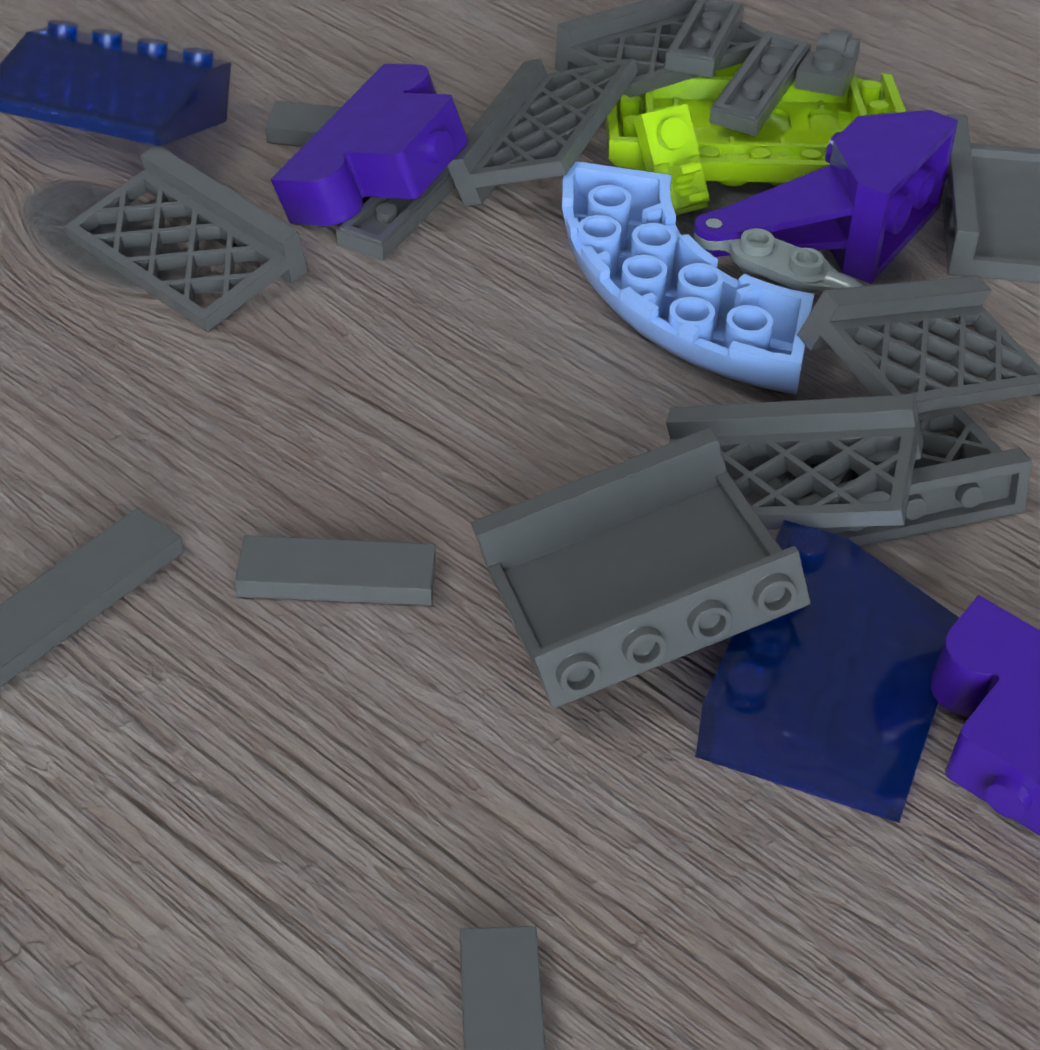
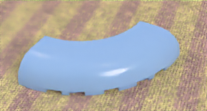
(671, 286)

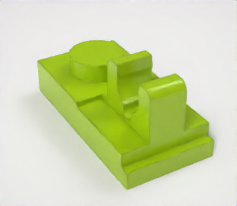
(672, 149)

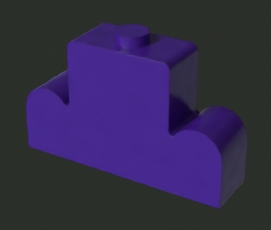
(378, 144)
(994, 677)

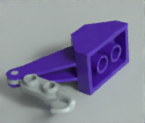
(863, 206)

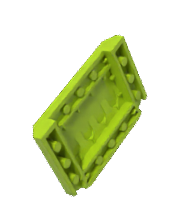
(785, 147)

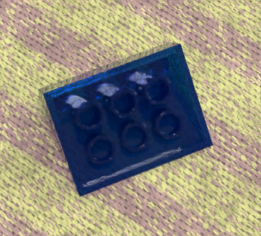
(114, 84)
(835, 689)

